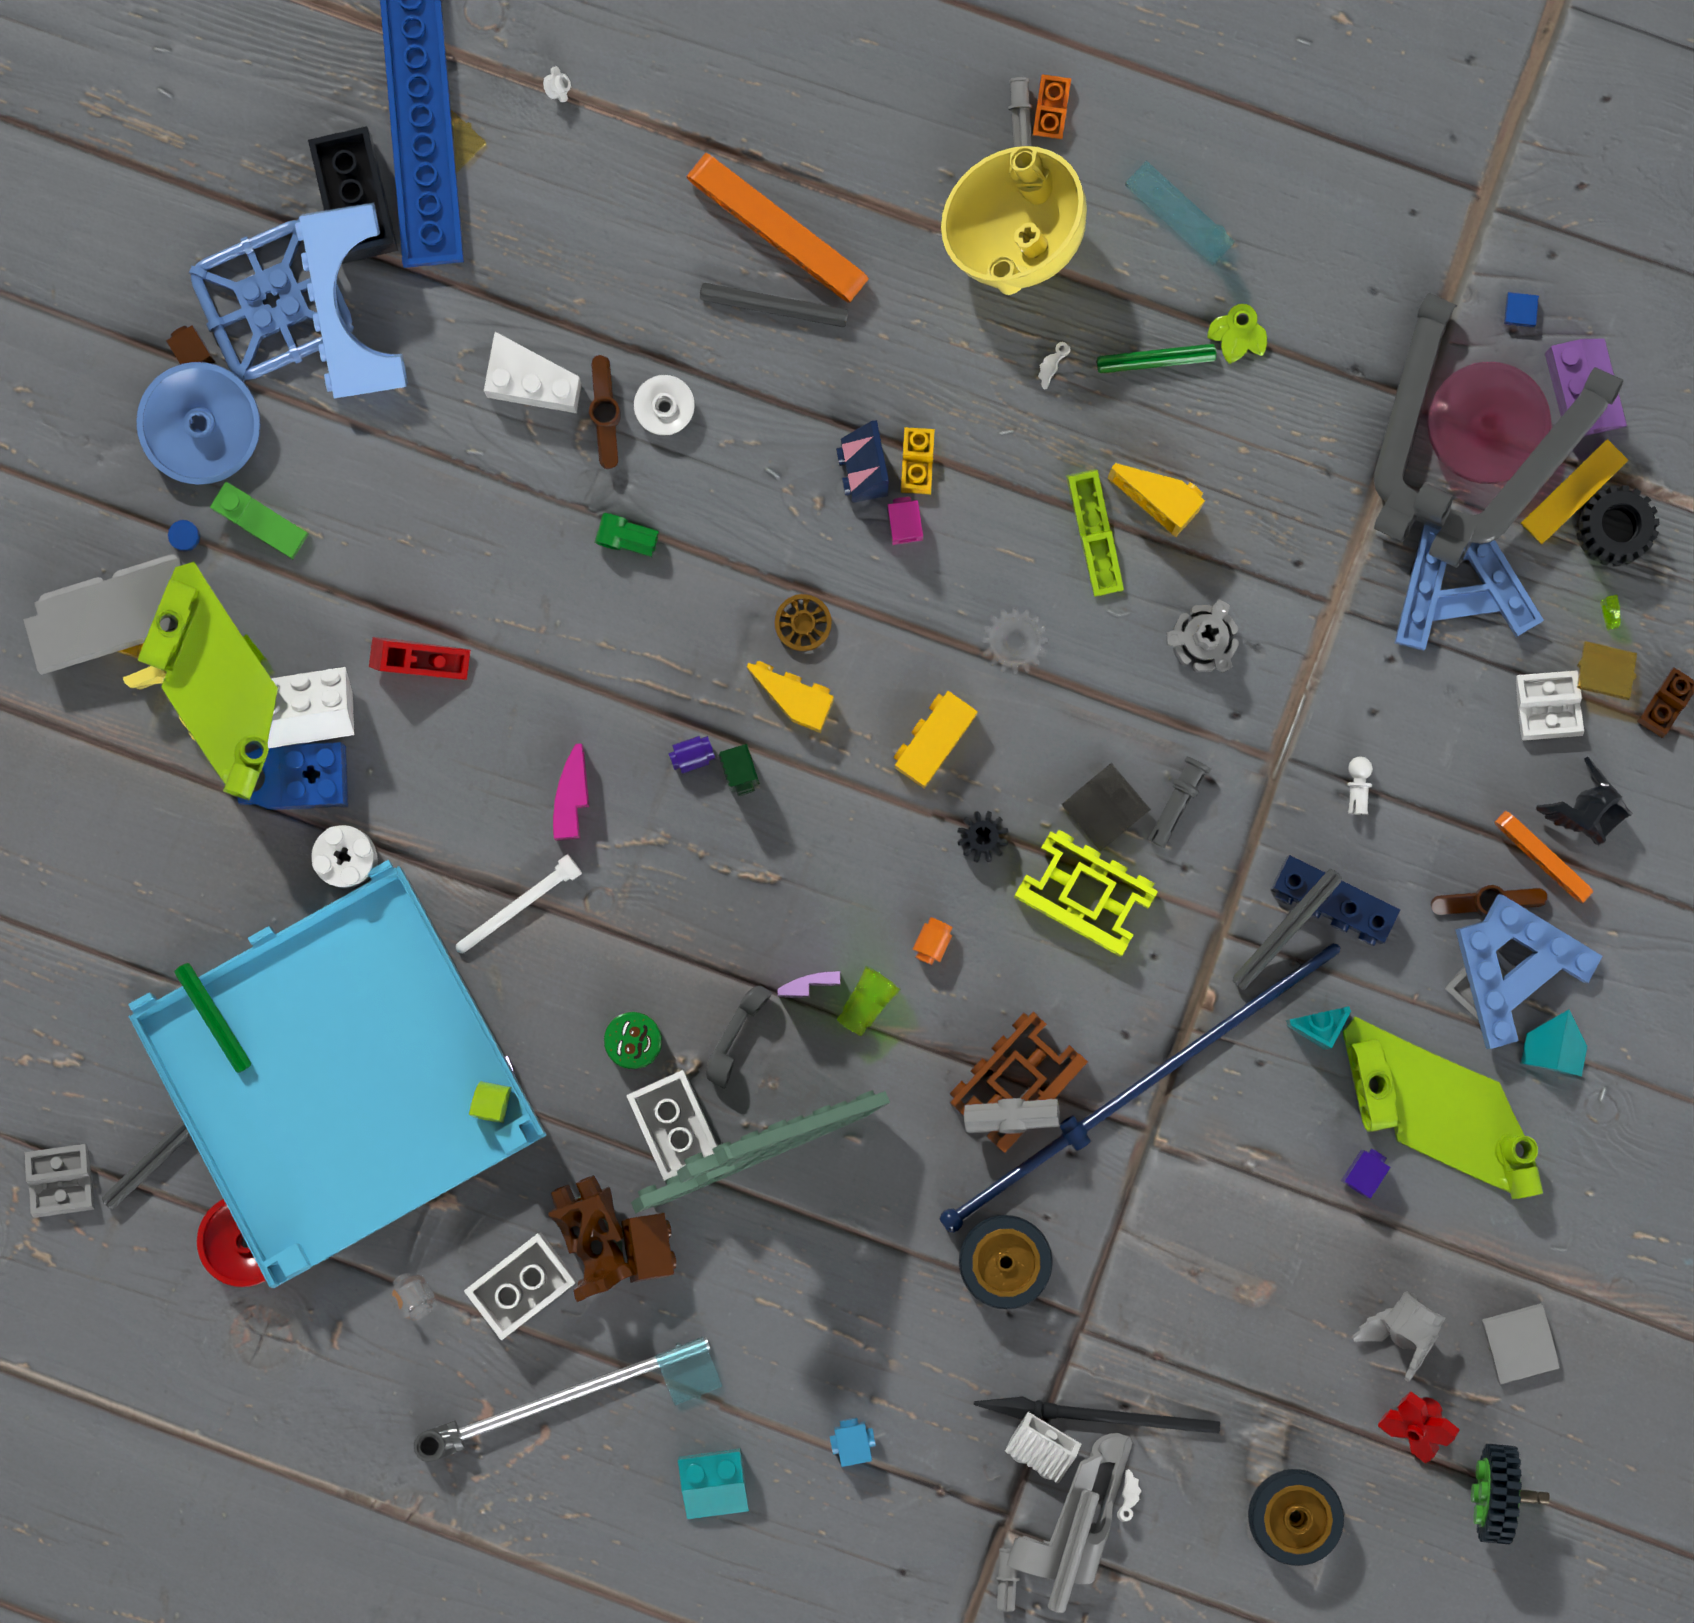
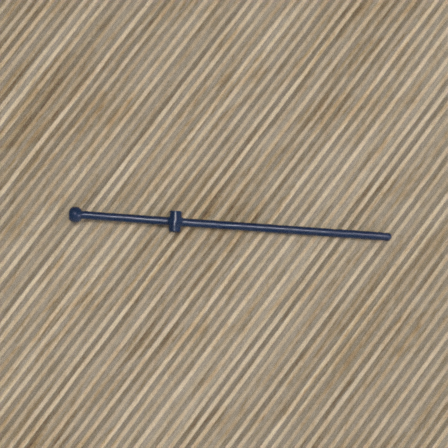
(1076, 1132)

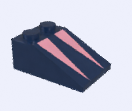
(864, 464)

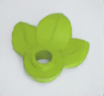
(1238, 338)

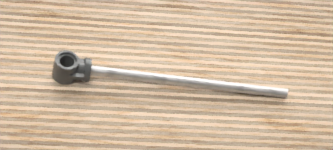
(451, 1437)

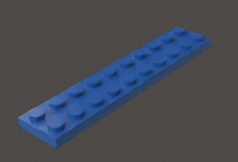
(422, 132)

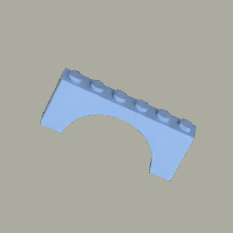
(350, 363)

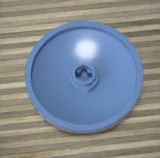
(198, 423)

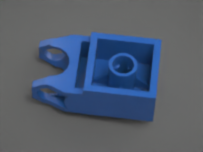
(287, 780)

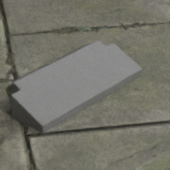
(99, 615)

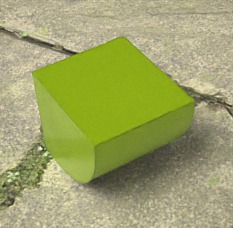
(490, 1102)

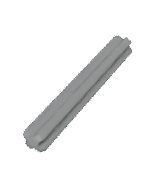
(1073, 1551)

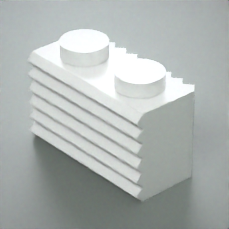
(1042, 1448)

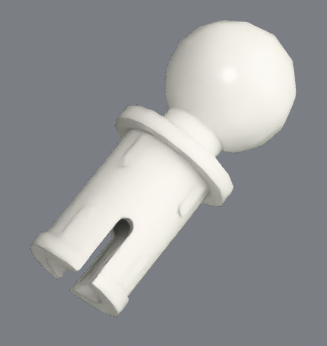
(1360, 769)

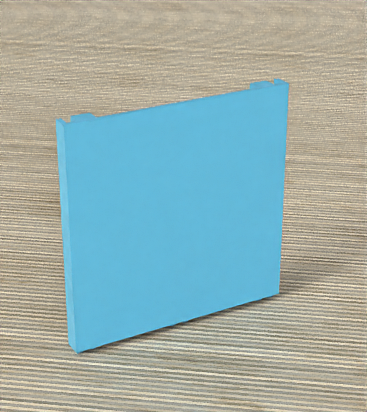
(352, 1081)

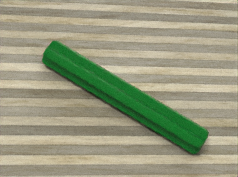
(1156, 358)
(212, 1017)

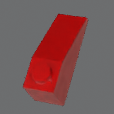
(419, 658)

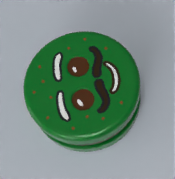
(633, 1040)

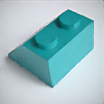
(713, 1483)

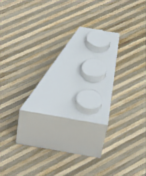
(528, 378)

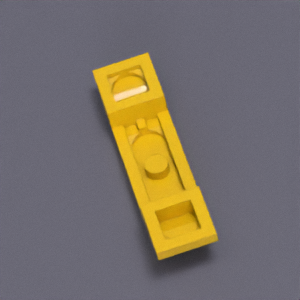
(1574, 491)

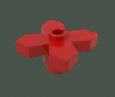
(1421, 1424)

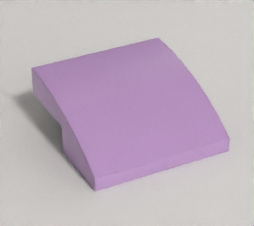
(801, 987)

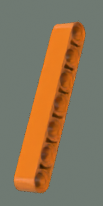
(777, 227)

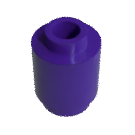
(691, 754)

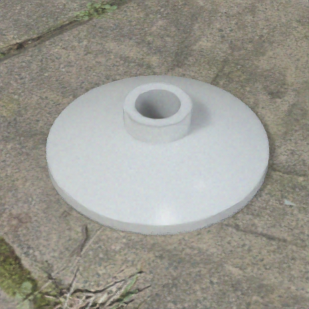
(660, 390)

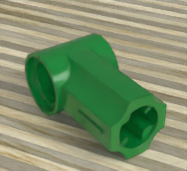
(618, 534)

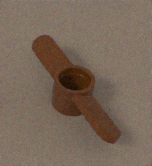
(603, 394)
(1471, 901)

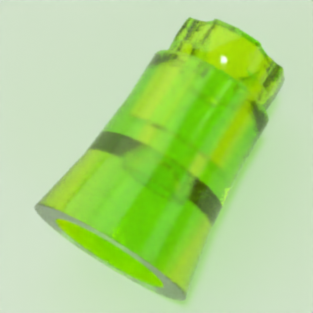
(867, 1001)

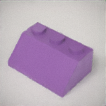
(1569, 370)

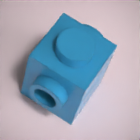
(852, 1442)

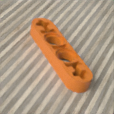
(1543, 857)

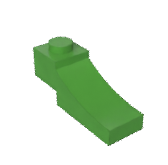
(259, 520)

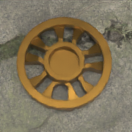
(803, 622)

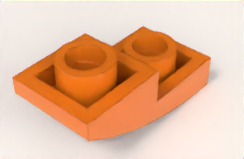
(1051, 106)

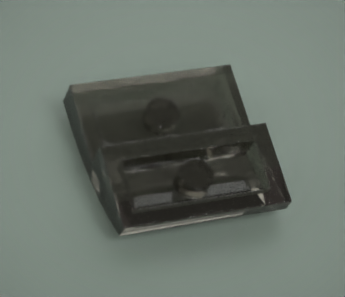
(1106, 807)

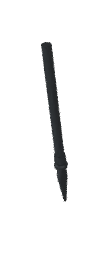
(1019, 1406)

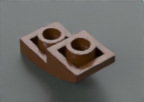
(1667, 702)

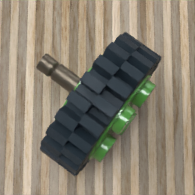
(1499, 1494)

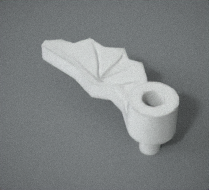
(1050, 363)
(1130, 1495)

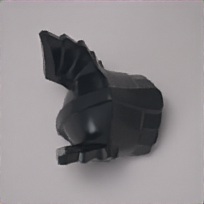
(1595, 810)

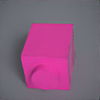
(905, 521)

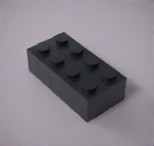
(351, 177)

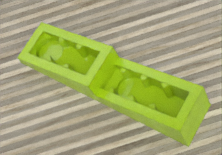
(1095, 532)

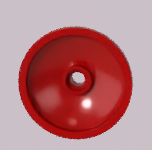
(223, 1251)

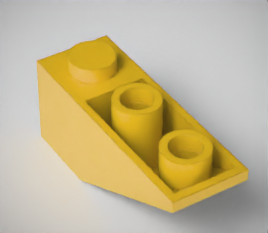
(800, 702)

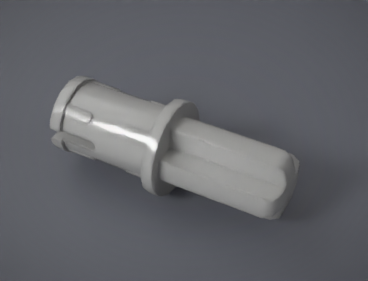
(1006, 1582)

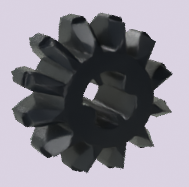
(972, 836)

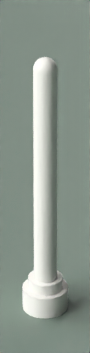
(565, 870)

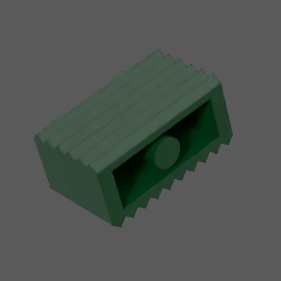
(739, 769)

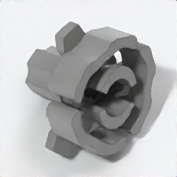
(1217, 623)

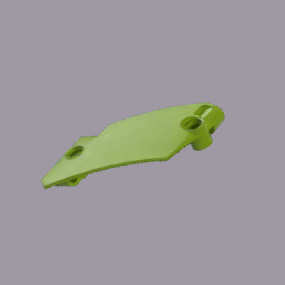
(212, 679)
(1440, 1109)

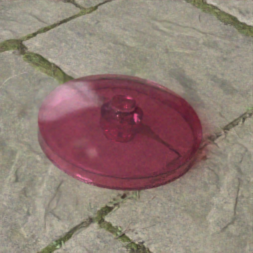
(1487, 421)

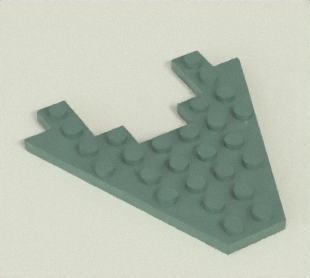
(758, 1147)

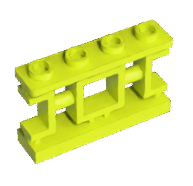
(1074, 914)

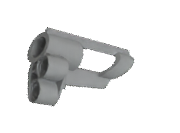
(1045, 1557)

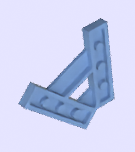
(1498, 593)
(1498, 996)

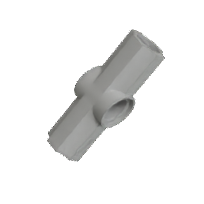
(1012, 1115)

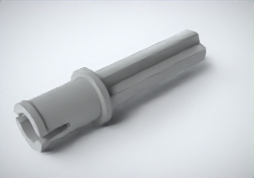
(1020, 111)

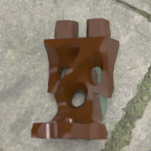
(596, 1221)

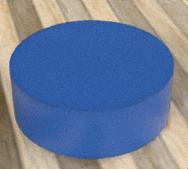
(183, 535)

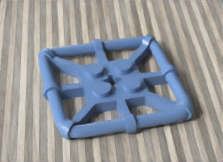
(251, 295)

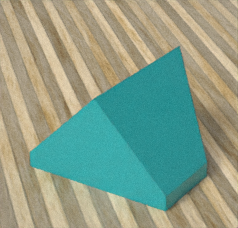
(1321, 1027)
(1556, 1046)

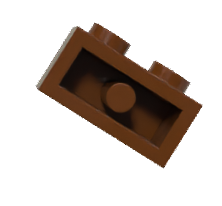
(648, 1247)

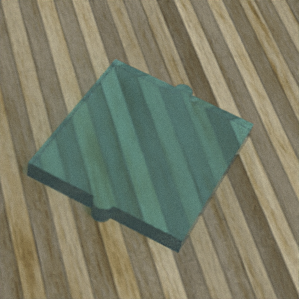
(688, 1370)

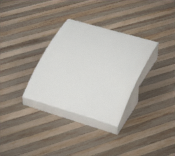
(1549, 705)

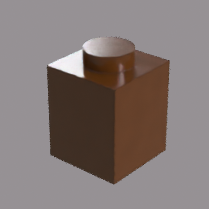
(189, 346)

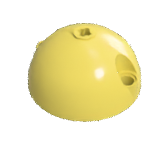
(1014, 232)

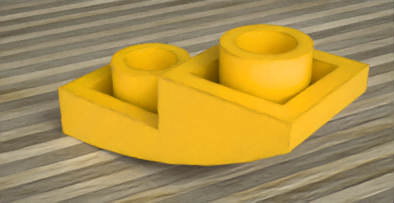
(917, 460)

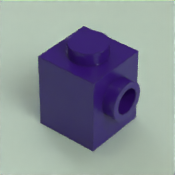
(1366, 1172)

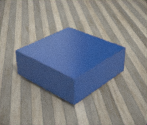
(1521, 309)

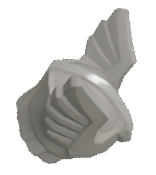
(1410, 1327)

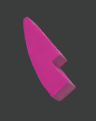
(570, 795)

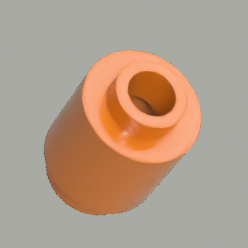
(932, 941)

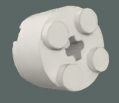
(339, 840)

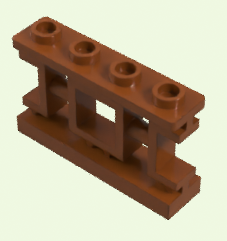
(999, 1063)

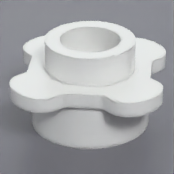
(557, 85)

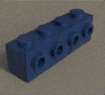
(1345, 906)

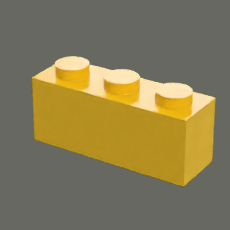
(934, 738)

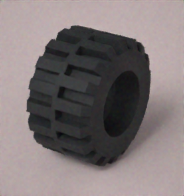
(1638, 512)

